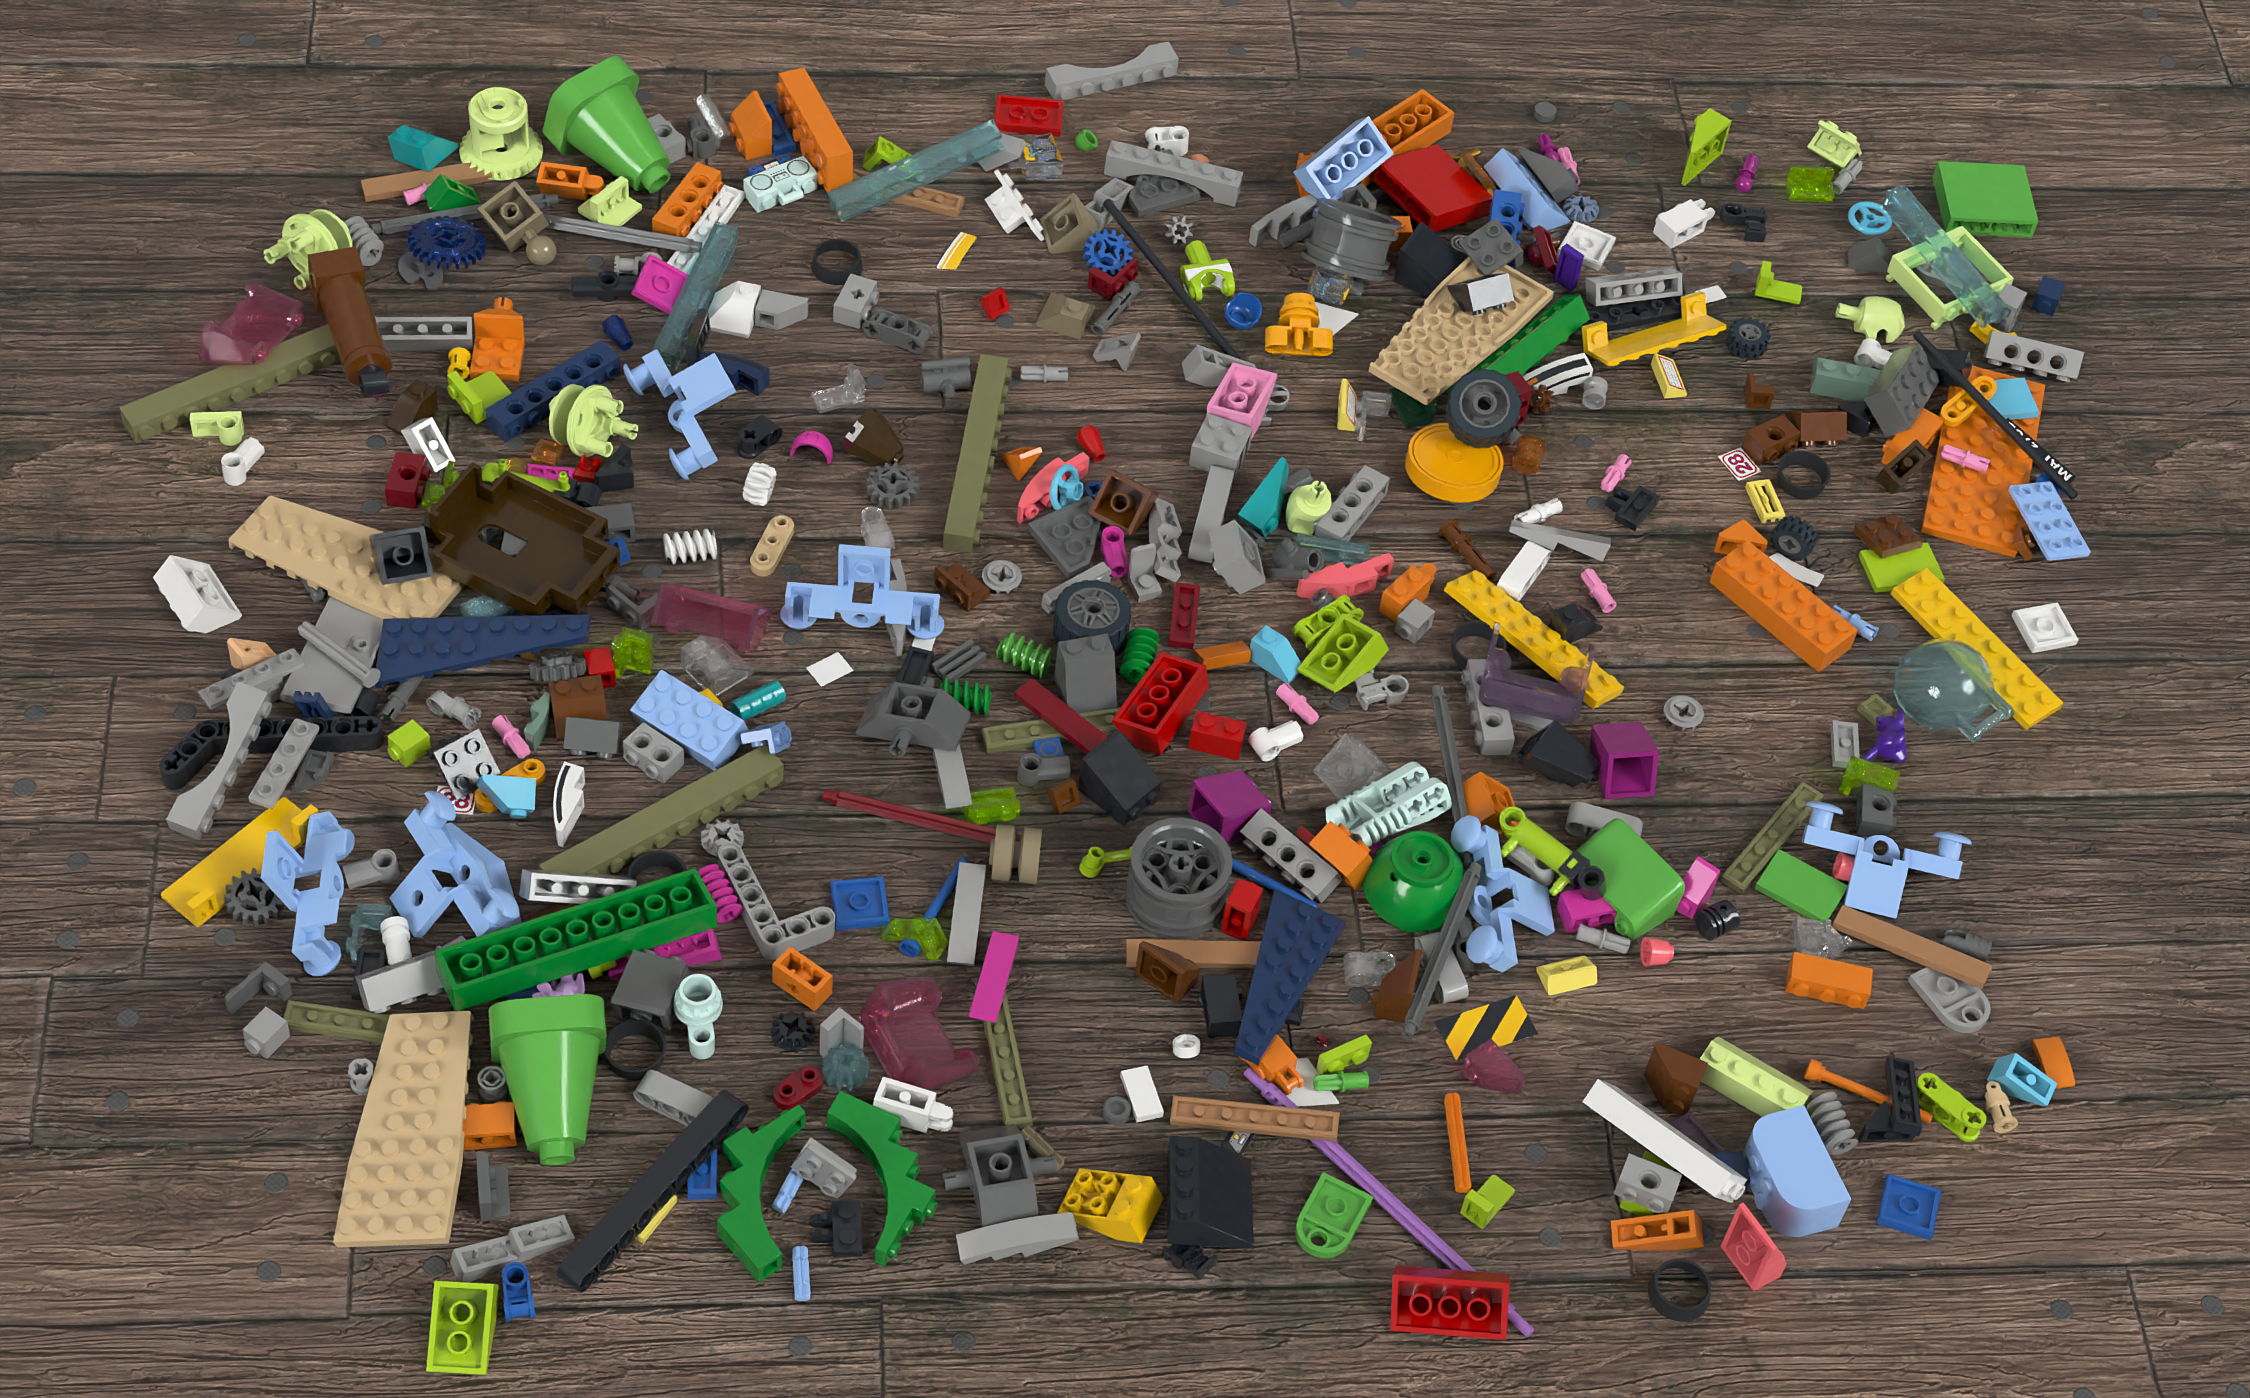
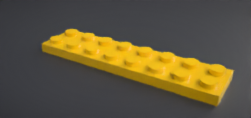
(1949, 617)
(1530, 634)

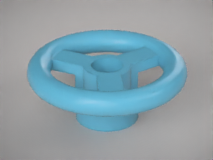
(1869, 220)
(1070, 489)

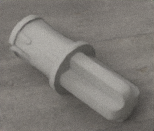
(1847, 176)
(1043, 373)
(1603, 938)

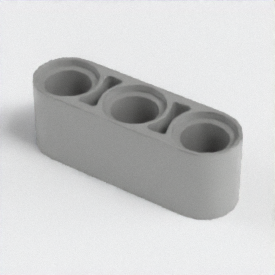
(1587, 819)
(1451, 983)
(670, 1097)

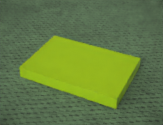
(1893, 570)

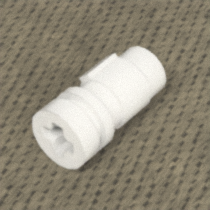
(396, 937)

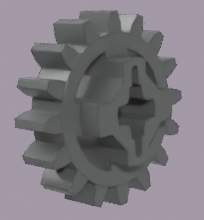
(892, 486)
(557, 667)
(247, 905)

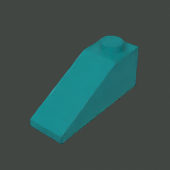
(1265, 504)

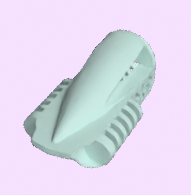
(1379, 812)

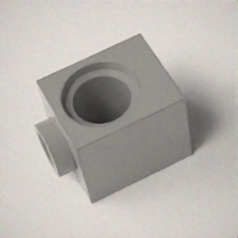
(1414, 621)

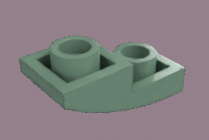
(540, 716)

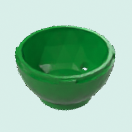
(1422, 890)

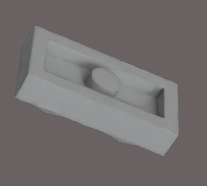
(1844, 742)

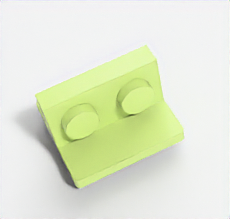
(1834, 145)
(611, 205)

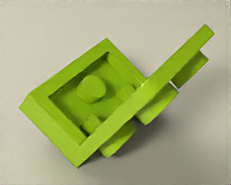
(477, 393)

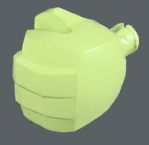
(1873, 315)
(1306, 506)

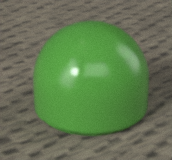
(1082, 142)

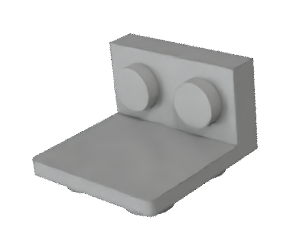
(824, 1168)

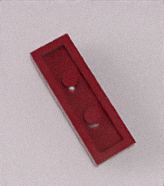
(1184, 615)

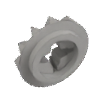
(992, 572)
(1679, 704)
(710, 840)

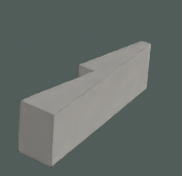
(1547, 536)
(518, 1246)

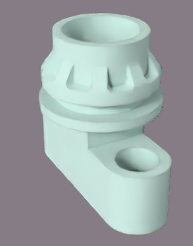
(699, 1005)

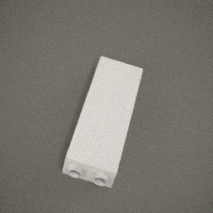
(1665, 1141)

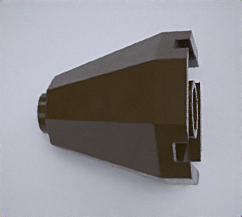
(874, 440)

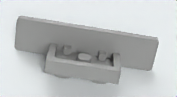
(263, 676)
(283, 763)

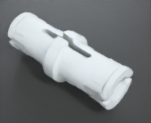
(1540, 512)

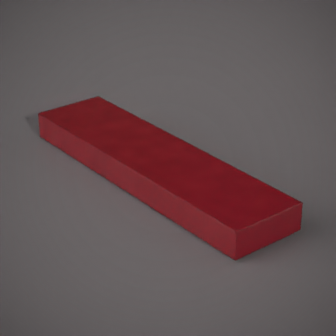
(1059, 716)

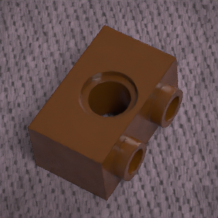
(1771, 439)

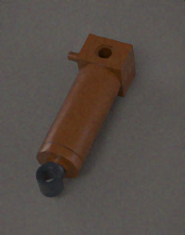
(339, 291)

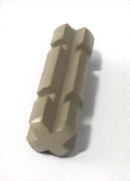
(1040, 1146)

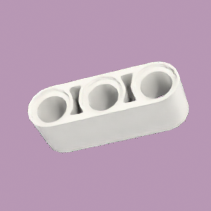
(1524, 570)

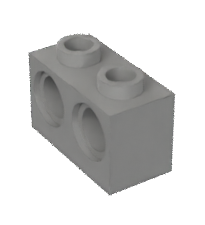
(648, 748)

